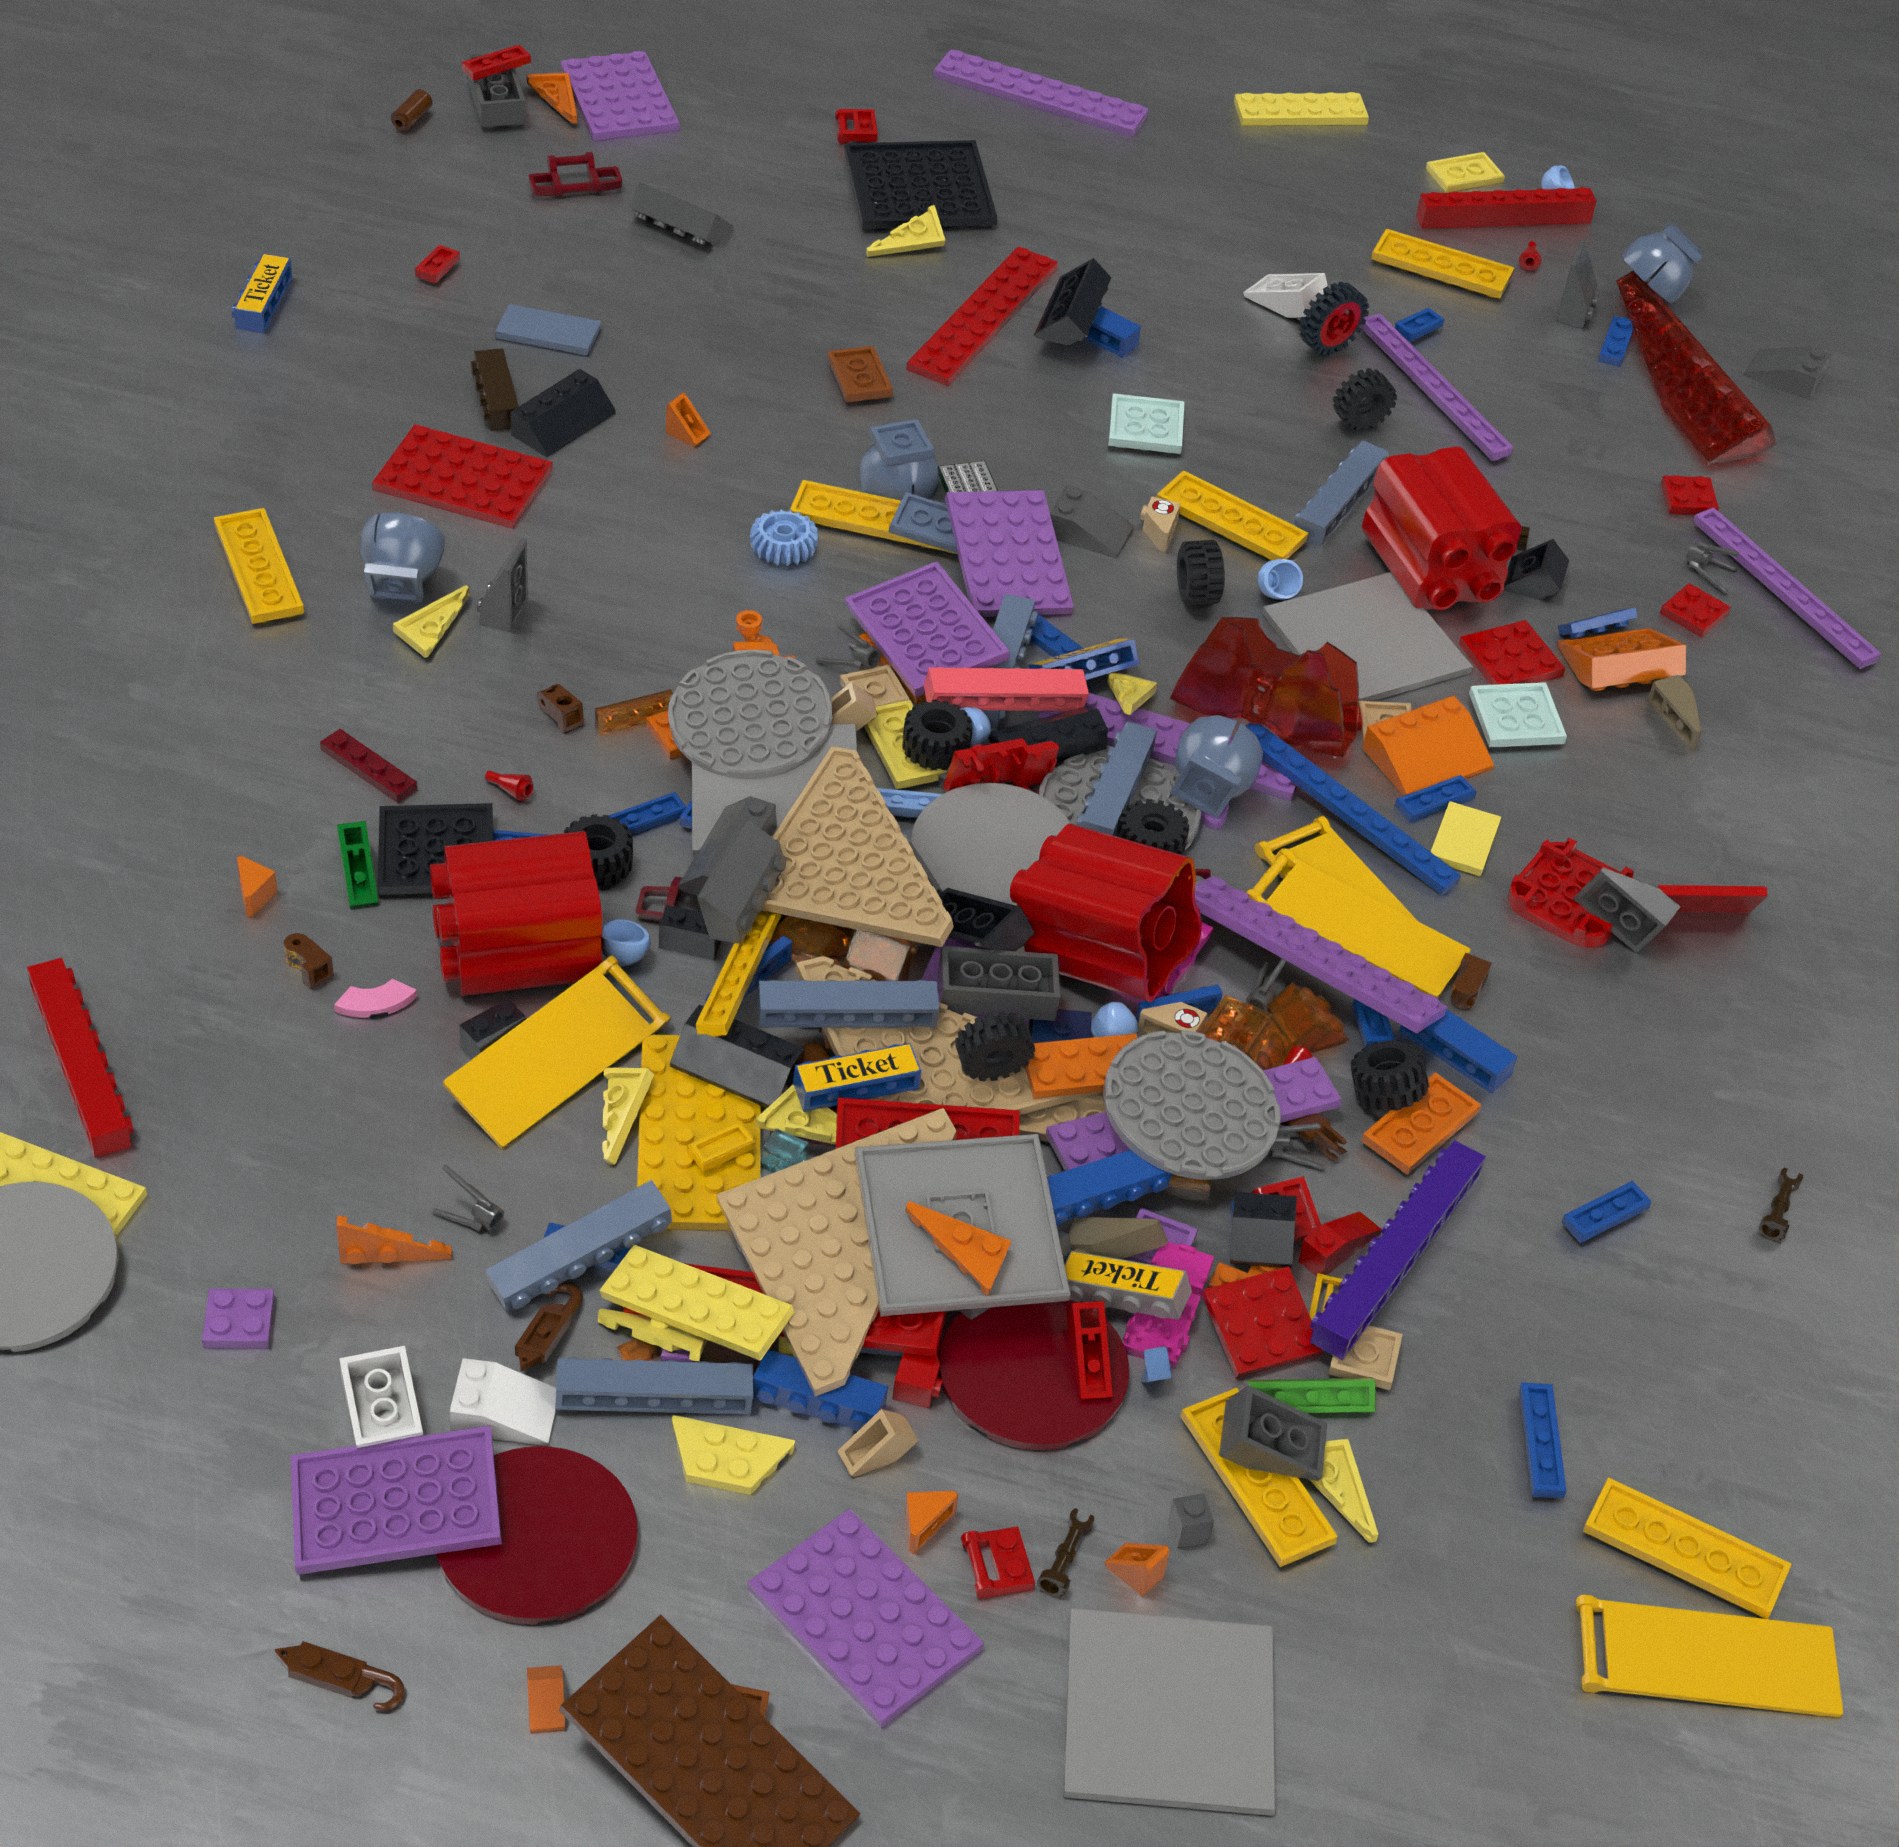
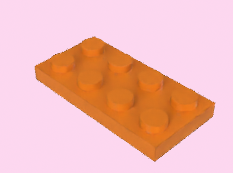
(1073, 1065)
(1417, 1131)

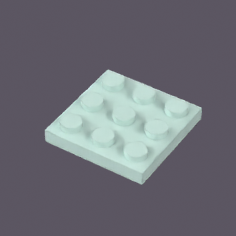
(1146, 423)
(1517, 714)

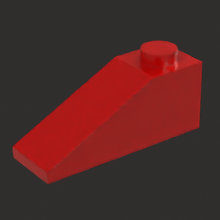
(1336, 1242)
(1090, 1349)
(917, 1380)

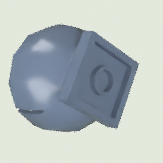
(1665, 259)
(898, 460)
(399, 555)
(1211, 768)

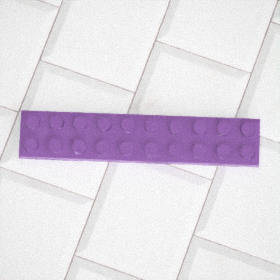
(1041, 92)
(1167, 739)
(1317, 955)
(1299, 1089)

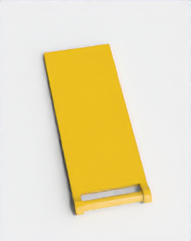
(1332, 857)
(1362, 924)
(554, 1053)
(1711, 1658)

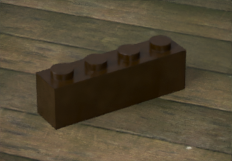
(494, 387)

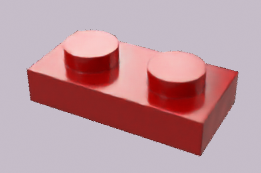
(437, 264)

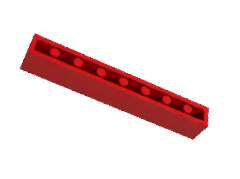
(1505, 208)
(79, 1057)

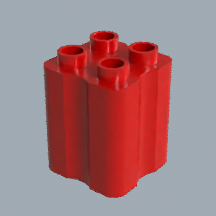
(1441, 528)
(1110, 910)
(517, 913)

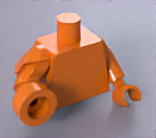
(749, 625)

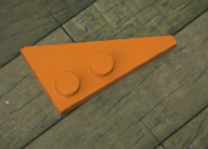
(557, 91)
(384, 1245)
(969, 1246)

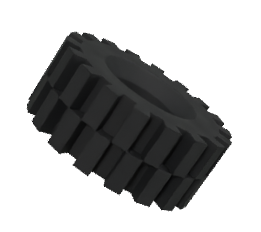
(1364, 413)
(1143, 817)
(995, 1046)

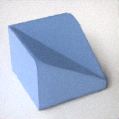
(1156, 1364)

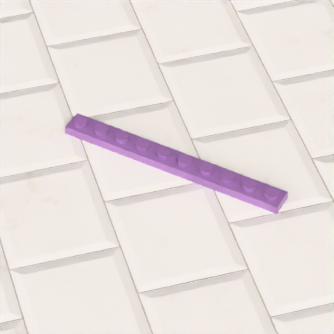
(1437, 387)
(1788, 589)

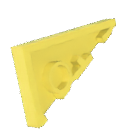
(917, 234)
(427, 626)
(1131, 690)
(622, 1102)
(789, 1117)
(654, 1332)
(1344, 1488)

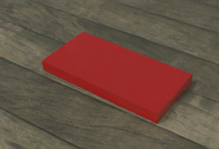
(1715, 898)

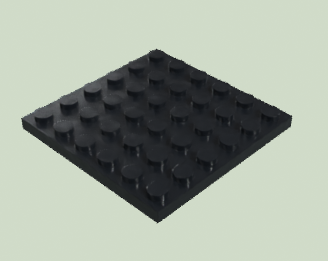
(907, 178)

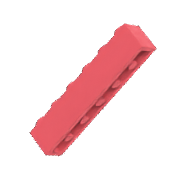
(1008, 688)

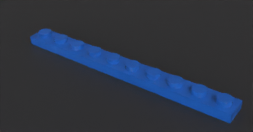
(1355, 811)

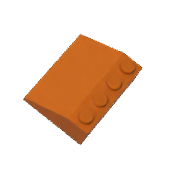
(1624, 658)
(1427, 746)

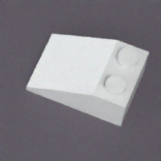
(1287, 292)
(380, 1396)
(506, 1400)

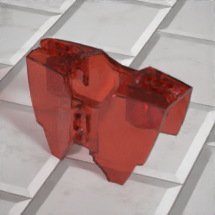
(1306, 698)

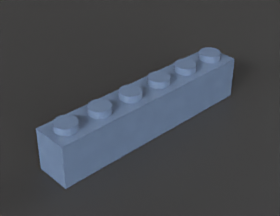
(1340, 492)
(1014, 630)
(1118, 778)
(847, 1003)
(579, 1246)
(654, 1386)

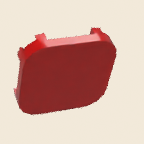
(1547, 889)

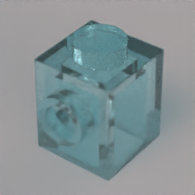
(783, 1151)

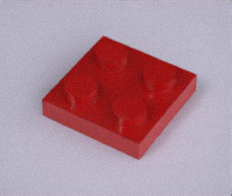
(1688, 494)
(1695, 610)

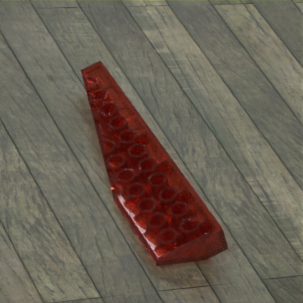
(1691, 383)

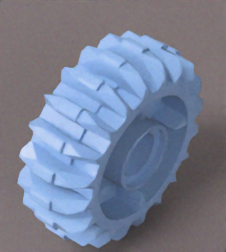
(784, 537)

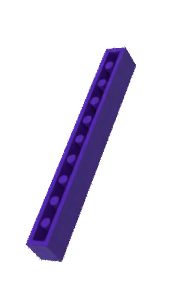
(1397, 1250)

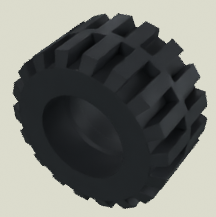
(1200, 572)
(935, 733)
(609, 847)
(1389, 1075)

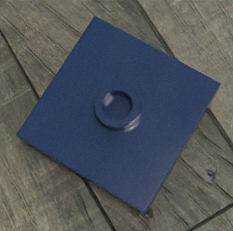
(1067, 1026)

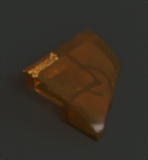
(809, 937)

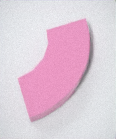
(366, 1002)

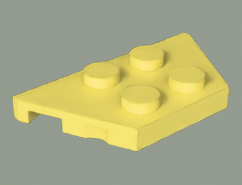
(727, 1455)

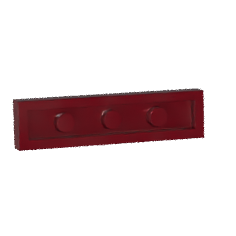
(368, 765)

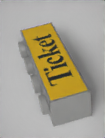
(1127, 1285)

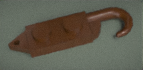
(547, 1328)
(338, 1672)

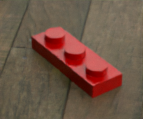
(496, 62)

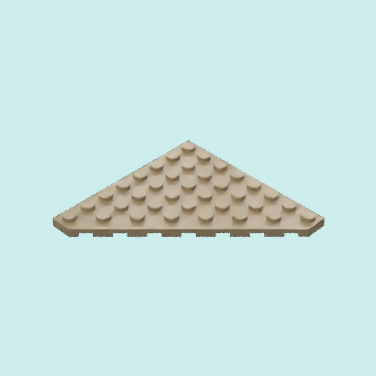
(852, 860)
(935, 1049)
(812, 1248)

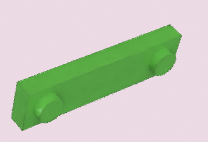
(1321, 1394)

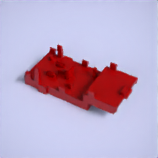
(1002, 763)

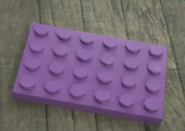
(620, 96)
(1008, 549)
(925, 624)
(394, 1500)
(865, 1617)

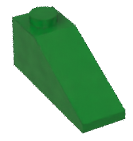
(357, 863)

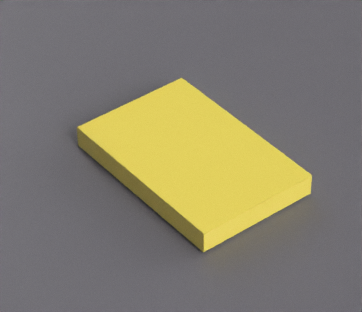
(1465, 172)
(1465, 838)

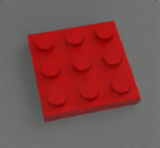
(1511, 655)
(1261, 1322)

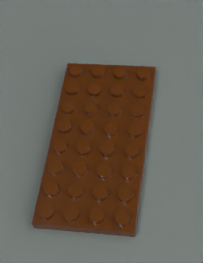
(703, 1749)

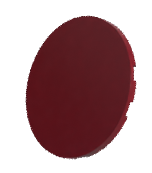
(1017, 1376)
(563, 1539)

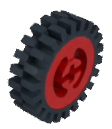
(1333, 318)

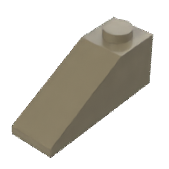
(1677, 706)
(1116, 1236)

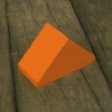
(684, 421)
(256, 883)
(927, 1514)
(1139, 1565)
(545, 1698)

